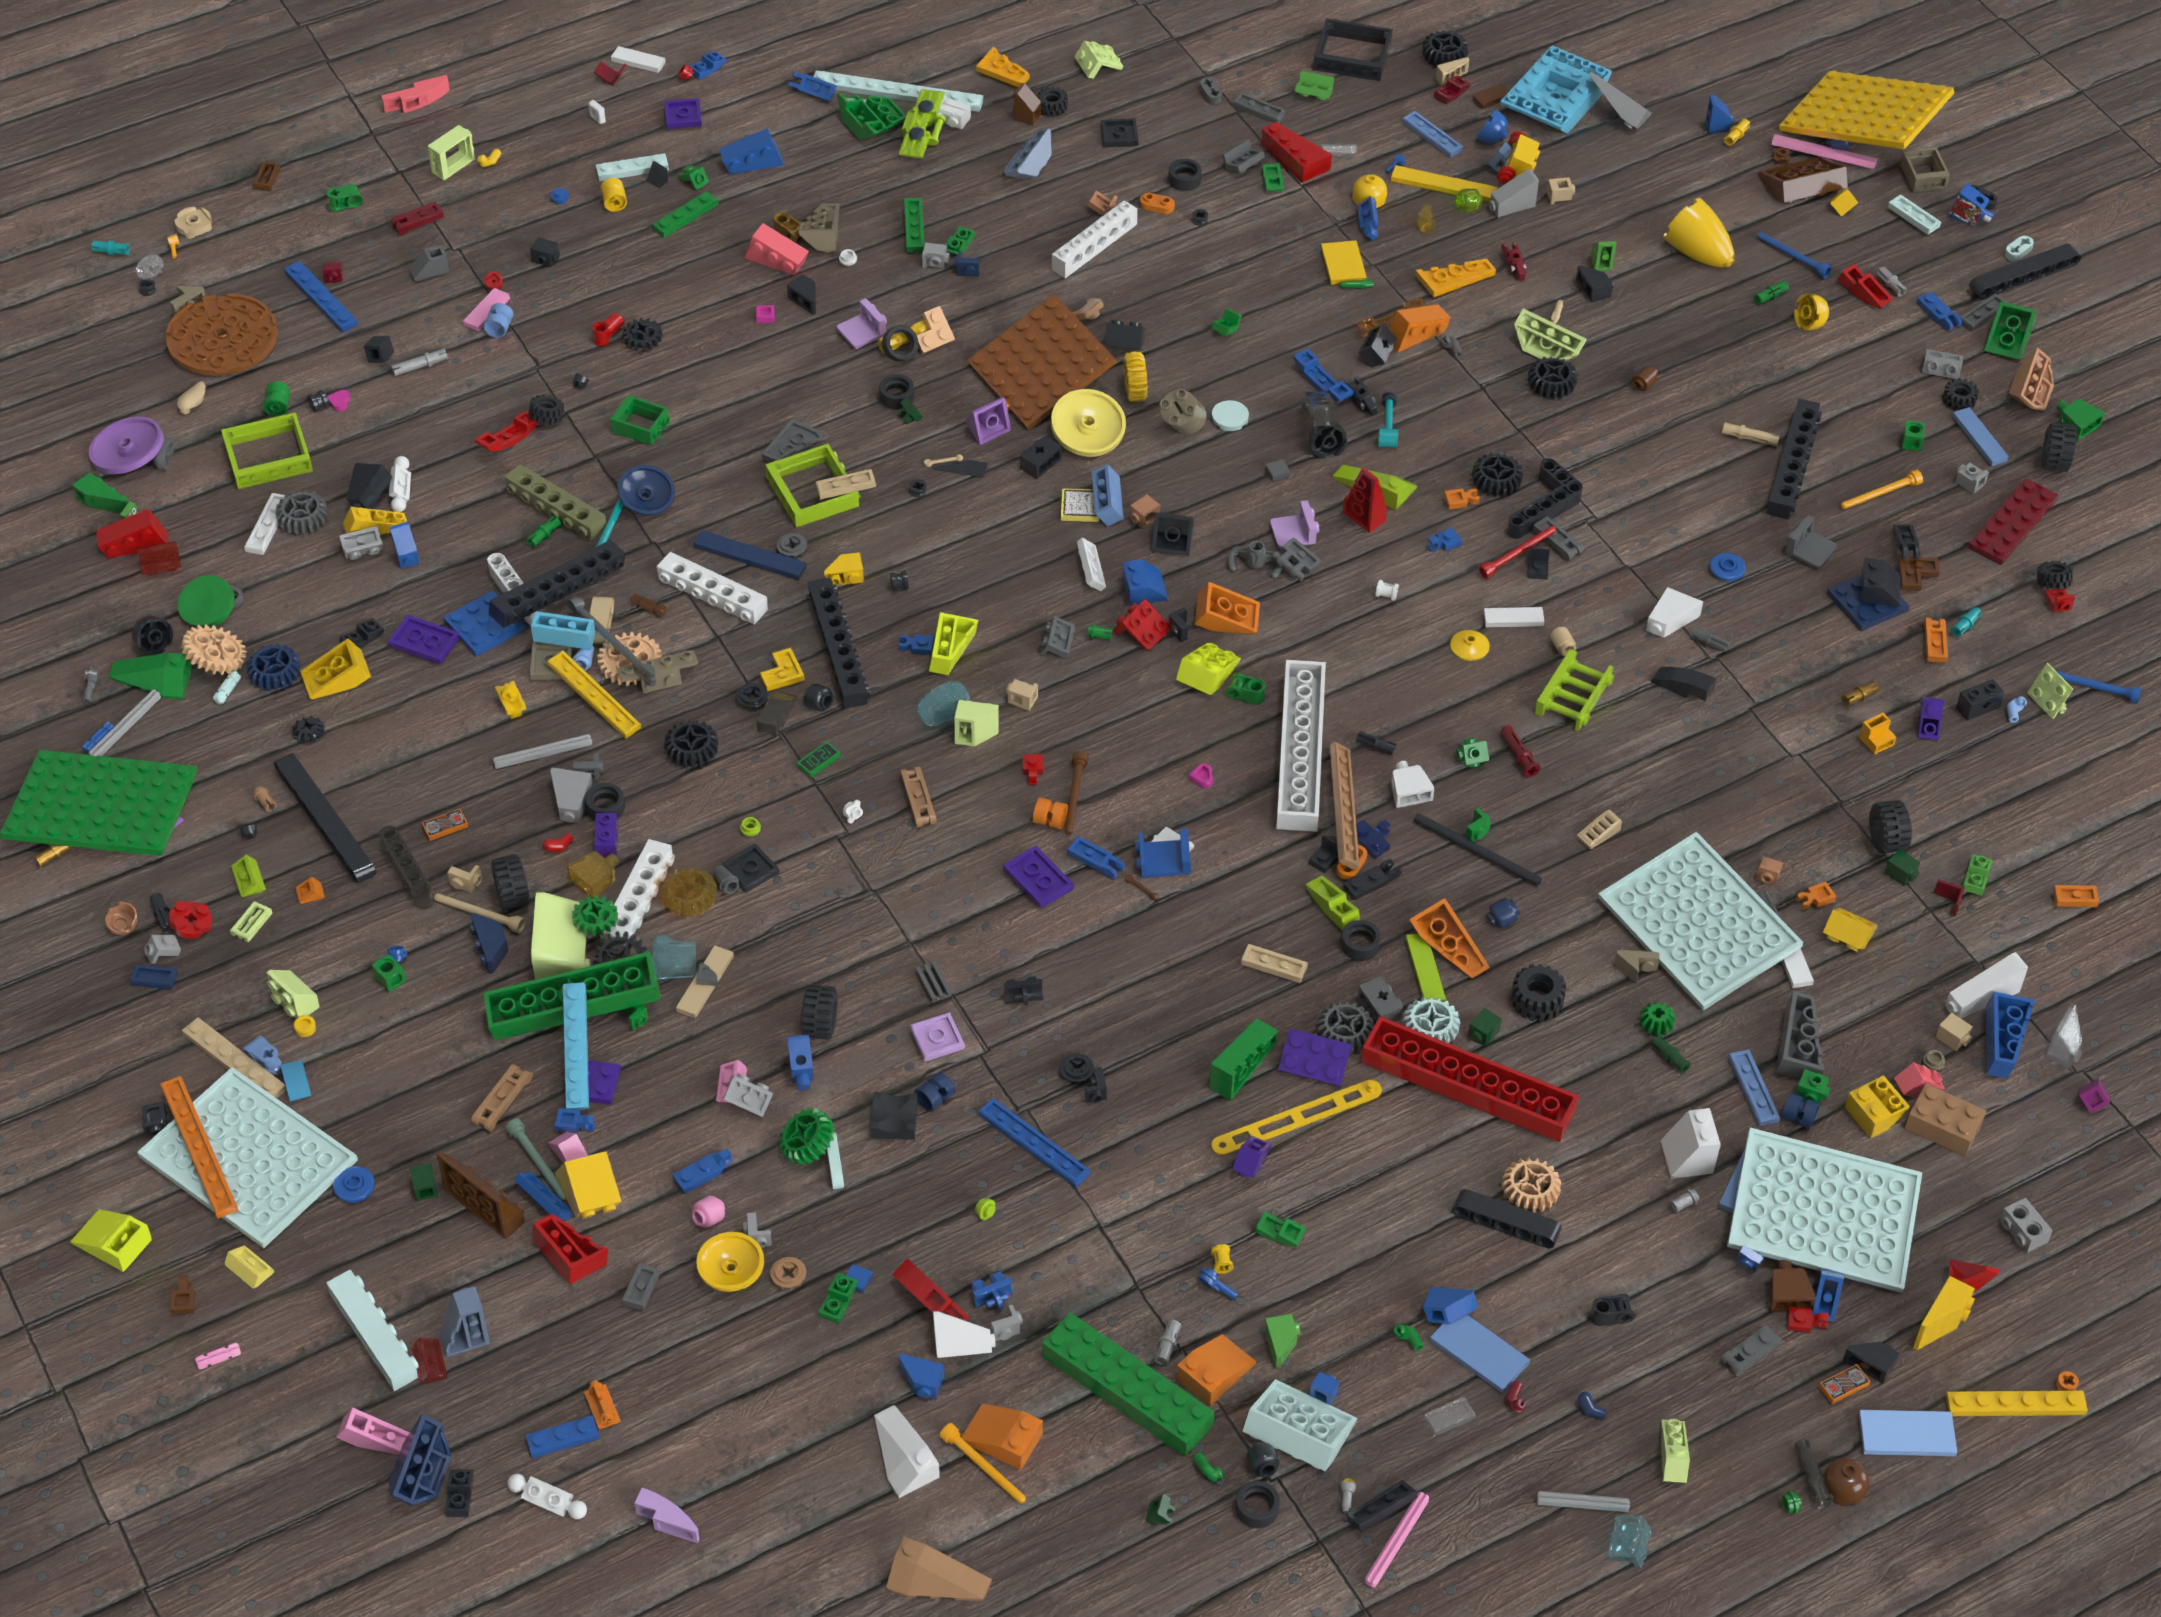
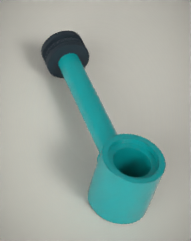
(1387, 436)

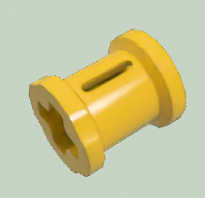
(1222, 1259)

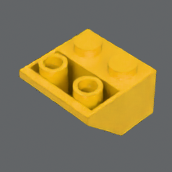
(1876, 1106)

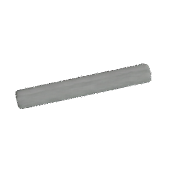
(1583, 1501)

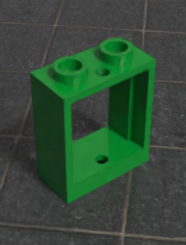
(633, 405)

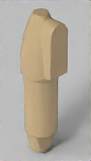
(1556, 314)

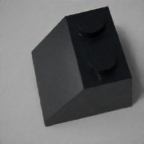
(1173, 533)
(1879, 583)

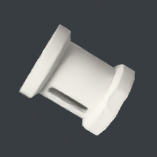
(1387, 590)

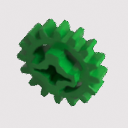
(595, 915)

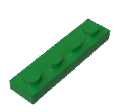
(685, 214)
(914, 224)

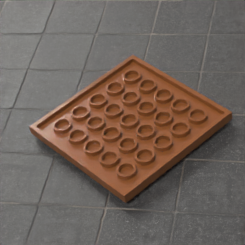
(1041, 360)

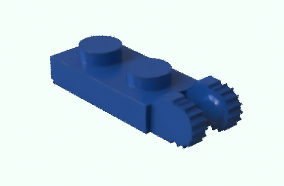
(813, 86)
(1939, 311)
(1095, 857)

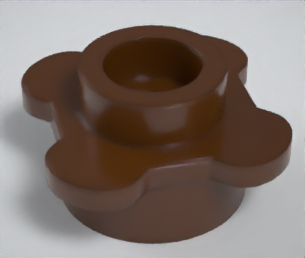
(1781, 155)

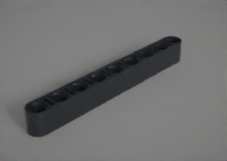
(325, 818)

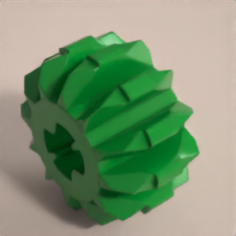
(1657, 1018)

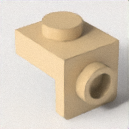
(463, 880)

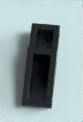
(1685, 682)

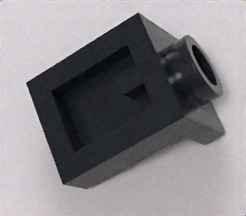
(1098, 1088)

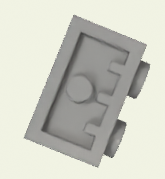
(1942, 364)
(747, 1095)

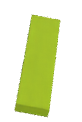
(1425, 968)

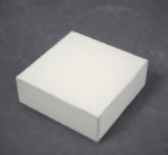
(597, 112)

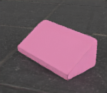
(726, 1070)

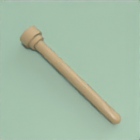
(515, 923)

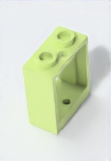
(446, 167)

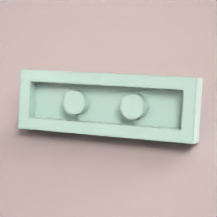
(1914, 214)

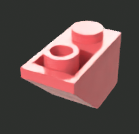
(1914, 1079)

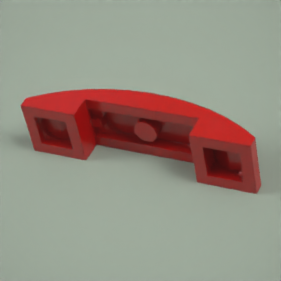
(510, 435)

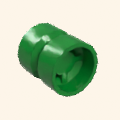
(276, 399)

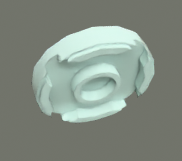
(1230, 415)

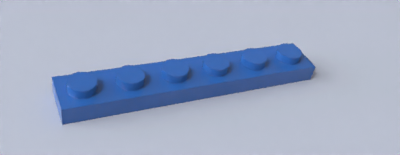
(321, 296)

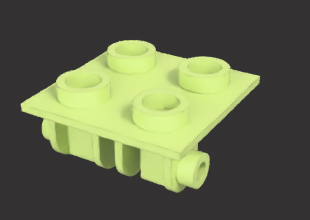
(2050, 691)

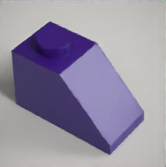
(1251, 1157)

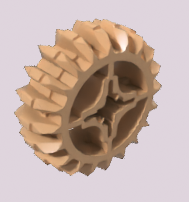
(1534, 1178)

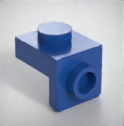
(1749, 1258)

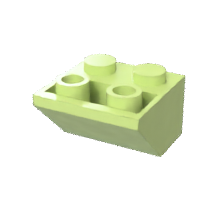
(975, 722)
(292, 993)

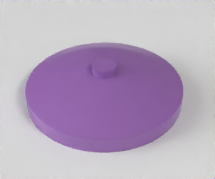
(126, 445)

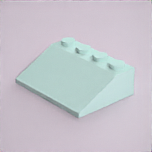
(1299, 1424)

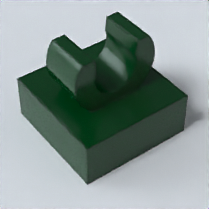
(910, 411)
(1158, 1510)

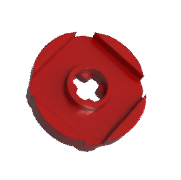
(196, 911)

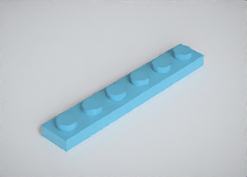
(576, 1046)

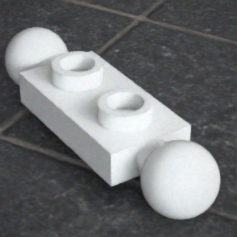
(400, 484)
(547, 1496)

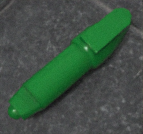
(1362, 284)

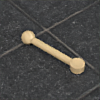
(928, 462)

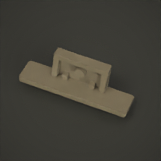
(666, 670)

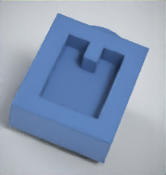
(1499, 159)

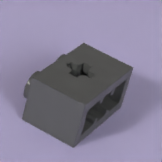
(1379, 1000)

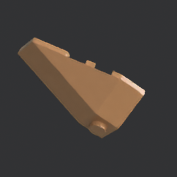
(927, 1572)

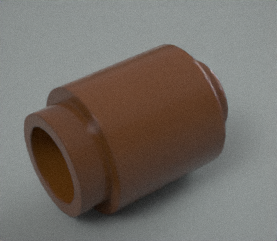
(1645, 378)

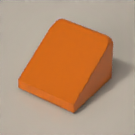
(309, 891)

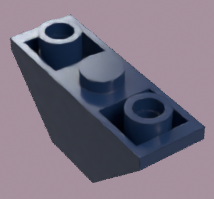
(489, 940)

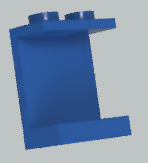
(1164, 857)

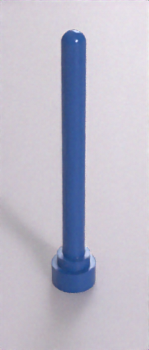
(1822, 269)
(2131, 693)

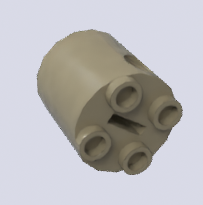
(1183, 412)

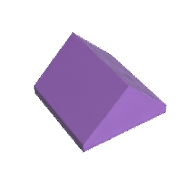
(989, 421)

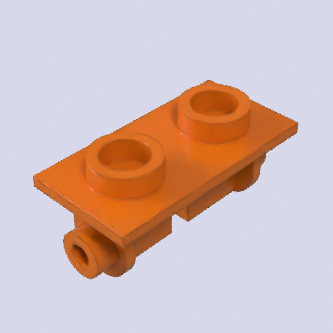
(601, 1405)

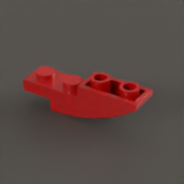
(927, 1291)

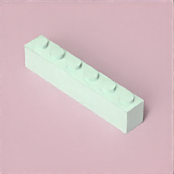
(372, 1329)

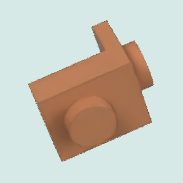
(1101, 203)

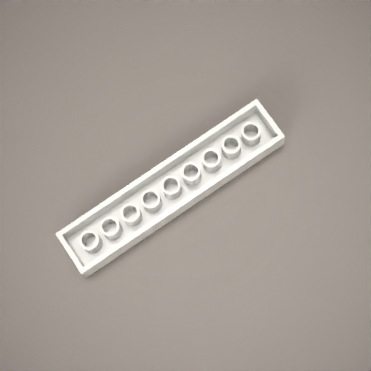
(1301, 746)

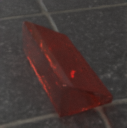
(430, 1360)

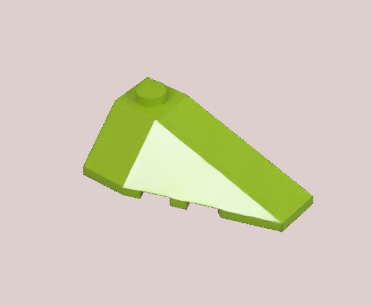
(1394, 488)

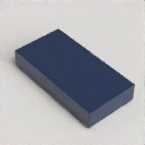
(153, 977)

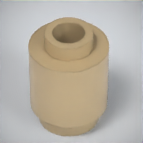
(1562, 640)

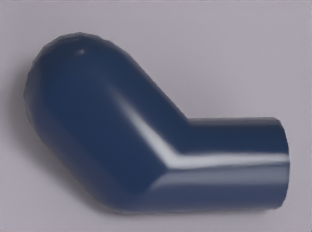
(1588, 1406)

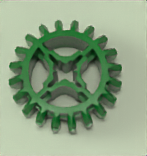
(806, 1136)

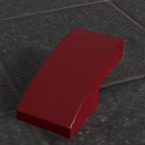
(1454, 88)

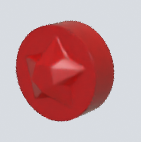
(493, 280)

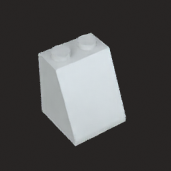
(1691, 1145)

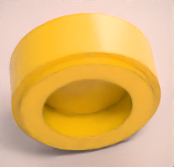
(304, 1026)

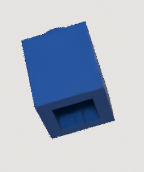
(1448, 1304)

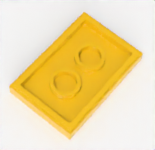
(1343, 262)

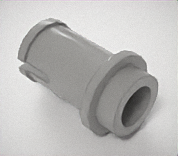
(1685, 1200)

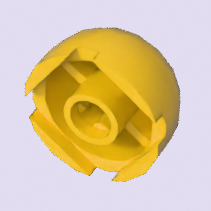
(1368, 186)
(1811, 312)

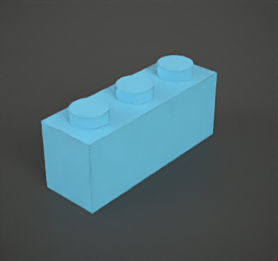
(563, 630)

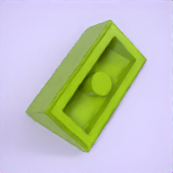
(248, 876)

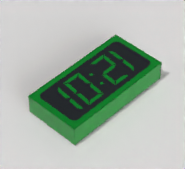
(818, 759)

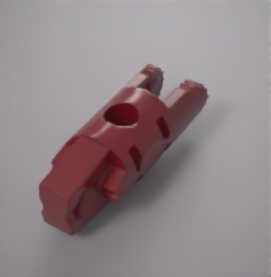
(1515, 260)

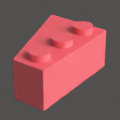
(775, 251)

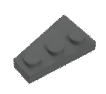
(791, 441)

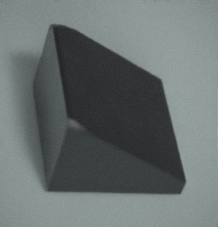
(657, 175)

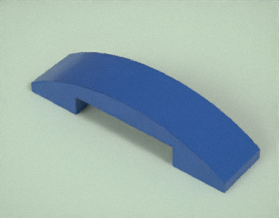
(1319, 378)

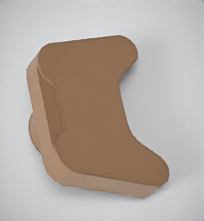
(1090, 310)

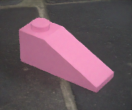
(371, 1433)

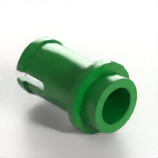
(1099, 632)

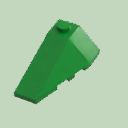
(162, 672)

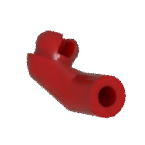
(557, 845)

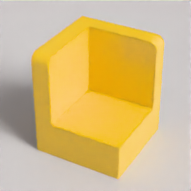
(1843, 201)

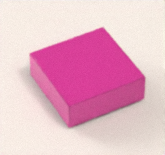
(765, 314)

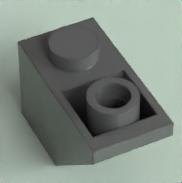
(430, 263)

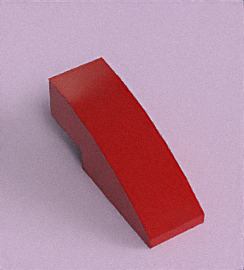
(1864, 287)

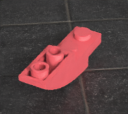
(414, 98)

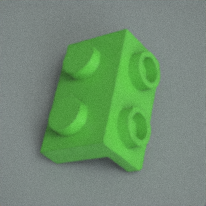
(1315, 85)

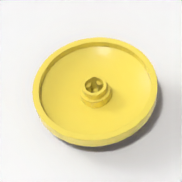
(1088, 422)

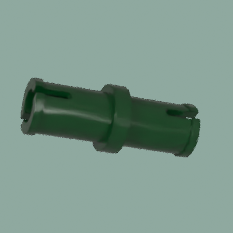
(1671, 1054)

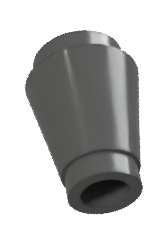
(726, 880)

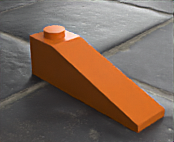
(1447, 935)

